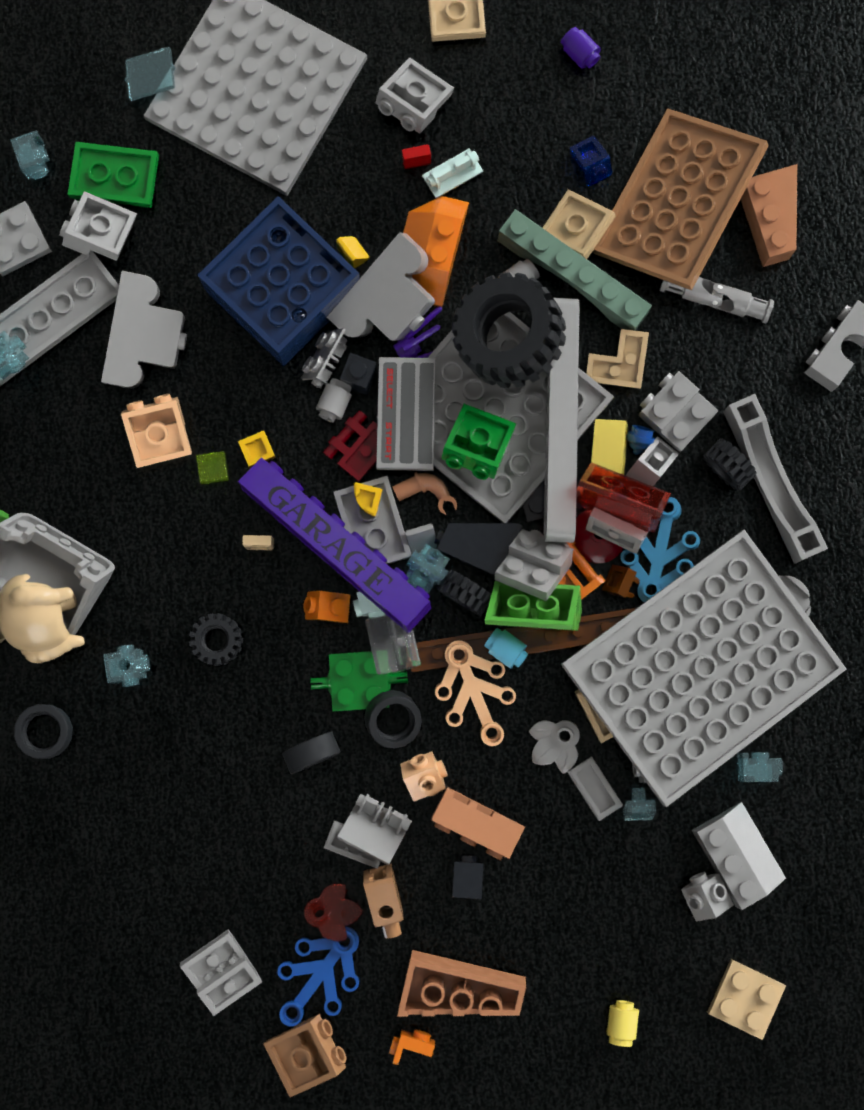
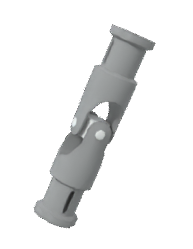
(711, 294)

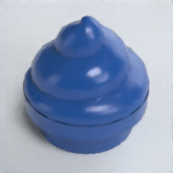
(640, 438)

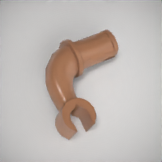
(424, 482)

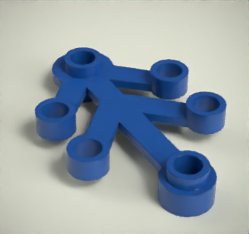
(323, 971)

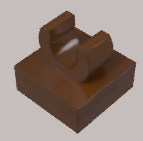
(619, 581)

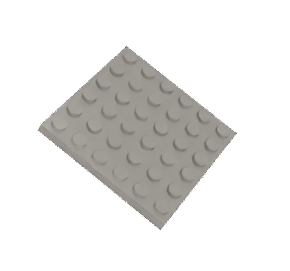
(257, 89)
(524, 458)

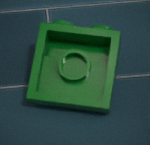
(478, 442)

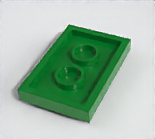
(114, 174)

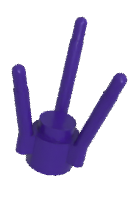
(409, 345)

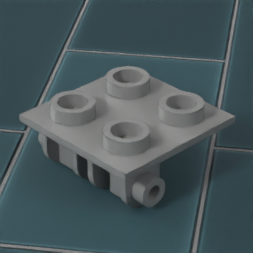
(327, 344)
(374, 828)

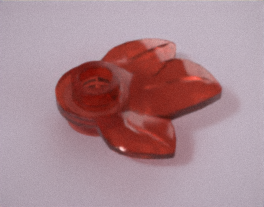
(337, 912)

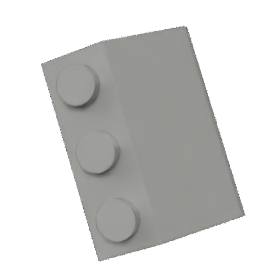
(739, 856)

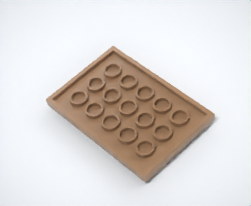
(680, 198)

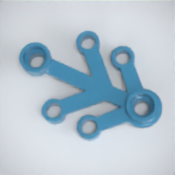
(660, 555)

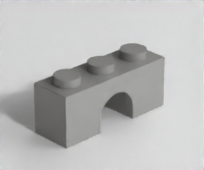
(829, 364)

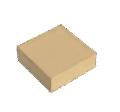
(255, 542)

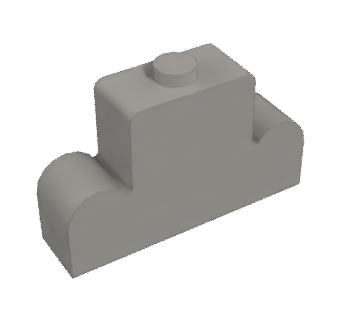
(387, 294)
(141, 332)

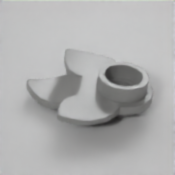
(552, 747)

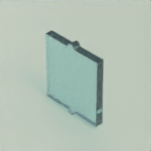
(150, 73)

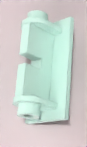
(453, 173)

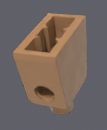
(382, 891)

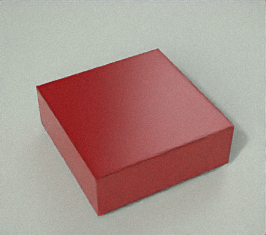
(416, 156)

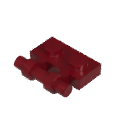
(363, 454)

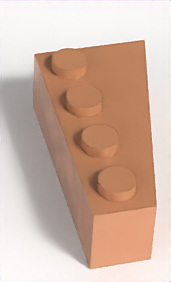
(459, 988)

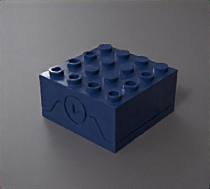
(279, 280)

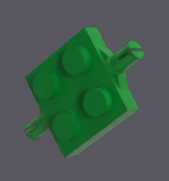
(355, 680)

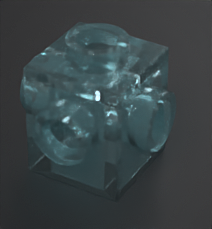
(11, 354)
(427, 568)
(116, 666)

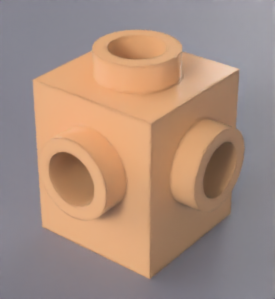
(423, 775)

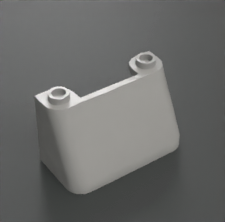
(54, 560)

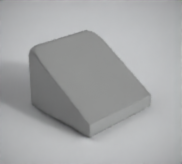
(420, 536)

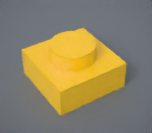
(256, 447)

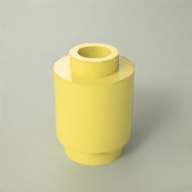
(622, 1023)

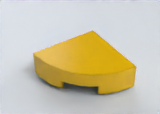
(368, 498)

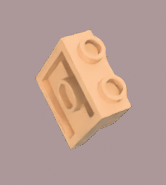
(156, 430)

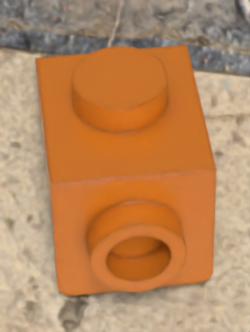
(327, 606)
(416, 1042)

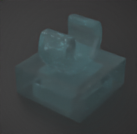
(639, 807)

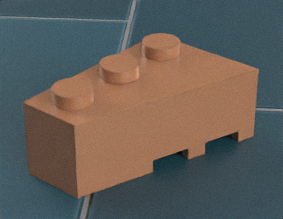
(772, 213)
(477, 824)

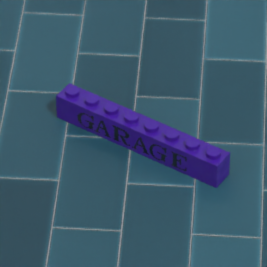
(335, 545)

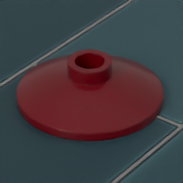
(593, 549)

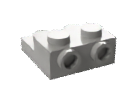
(413, 95)
(97, 226)
(677, 411)
(535, 564)

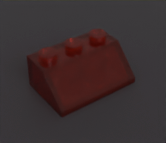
(622, 497)

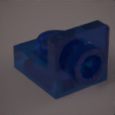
(592, 160)

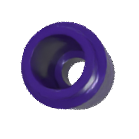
(581, 48)

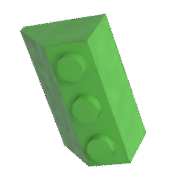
(519, 609)

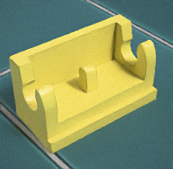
(610, 444)

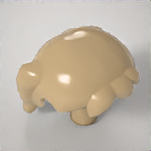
(34, 619)

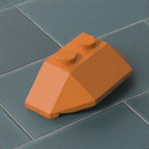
(438, 232)

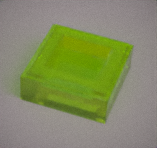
(212, 467)

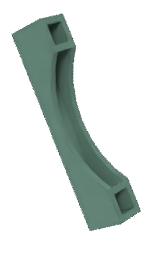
(542, 248)

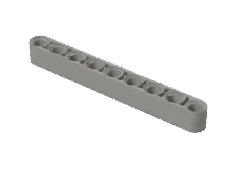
(562, 433)

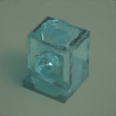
(31, 155)
(759, 767)

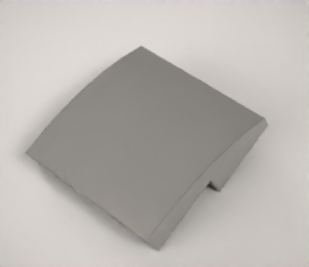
(220, 972)

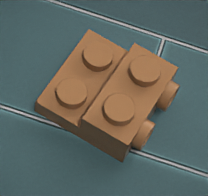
(306, 1055)

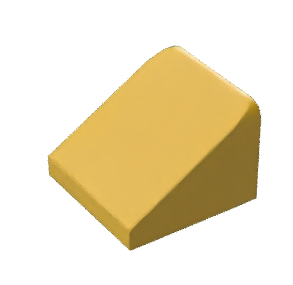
(352, 251)

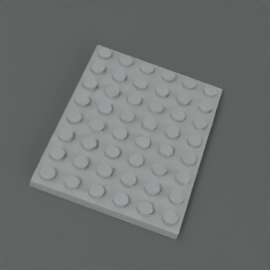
(703, 667)

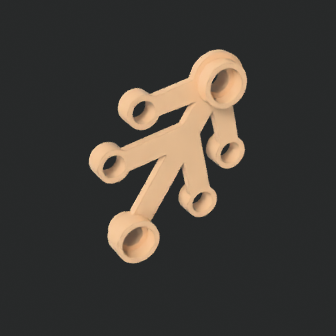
(472, 688)

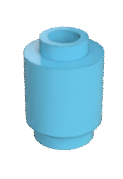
(506, 648)

